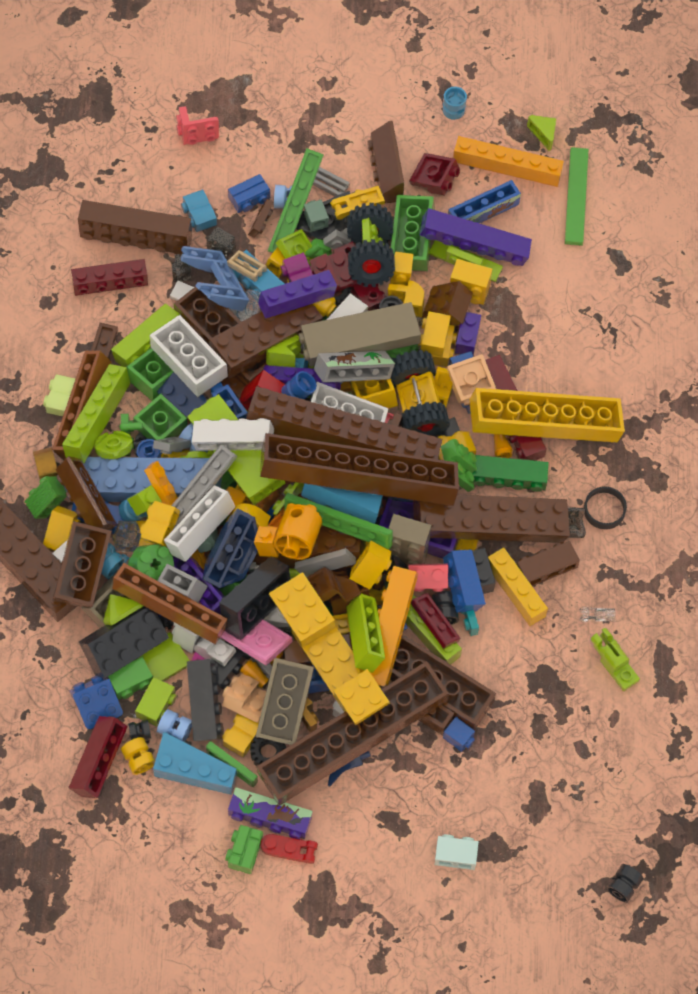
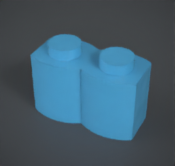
(199, 210)

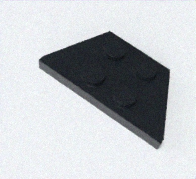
(333, 222)

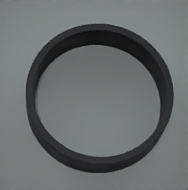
(604, 489)

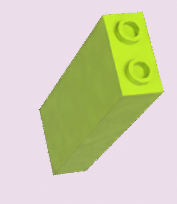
(246, 467)

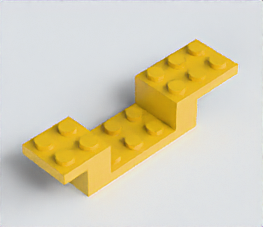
(327, 649)

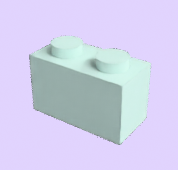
(456, 852)

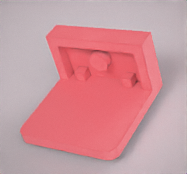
(196, 130)
(430, 576)

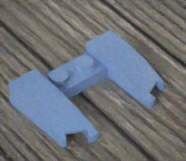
(229, 292)

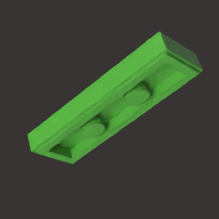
(242, 772)

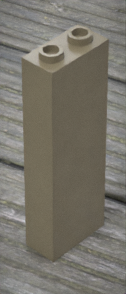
(361, 332)

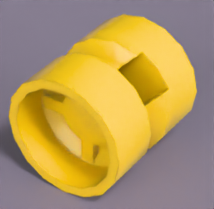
(137, 755)

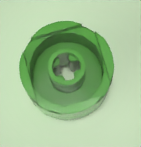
(148, 554)

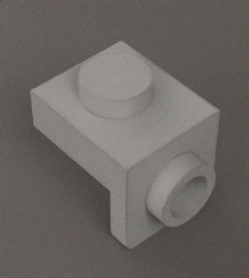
(337, 239)

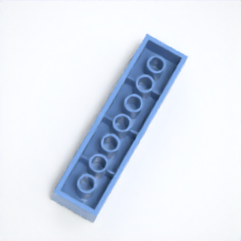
(126, 475)

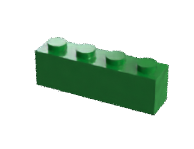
(511, 473)

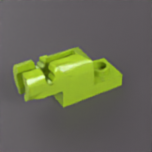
(614, 660)

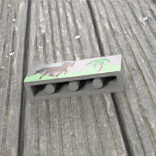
(354, 366)

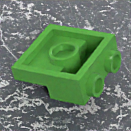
(466, 461)

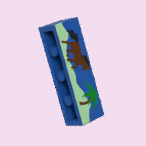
(488, 203)

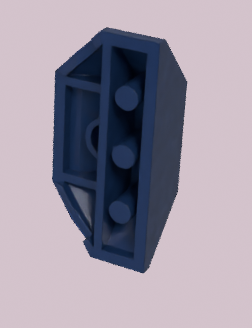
(232, 551)

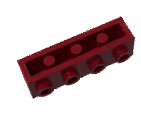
(109, 277)
(368, 295)
(98, 757)

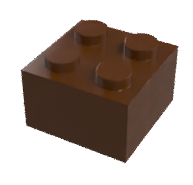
(450, 300)

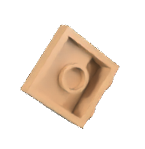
(469, 375)
(244, 697)

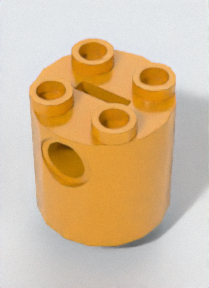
(298, 531)

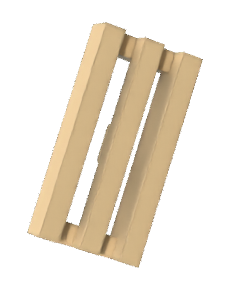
(244, 268)

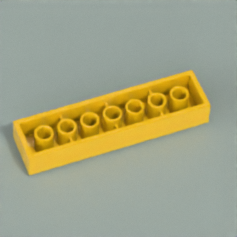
(546, 415)

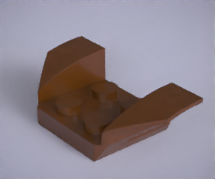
(328, 584)

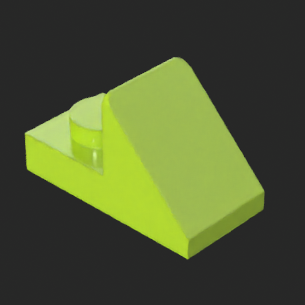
(284, 353)

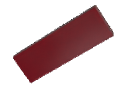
(435, 620)

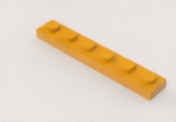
(166, 492)

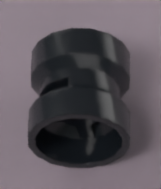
(134, 729)

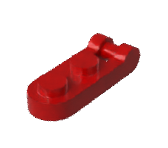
(288, 848)

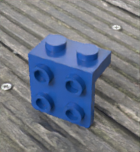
(95, 700)

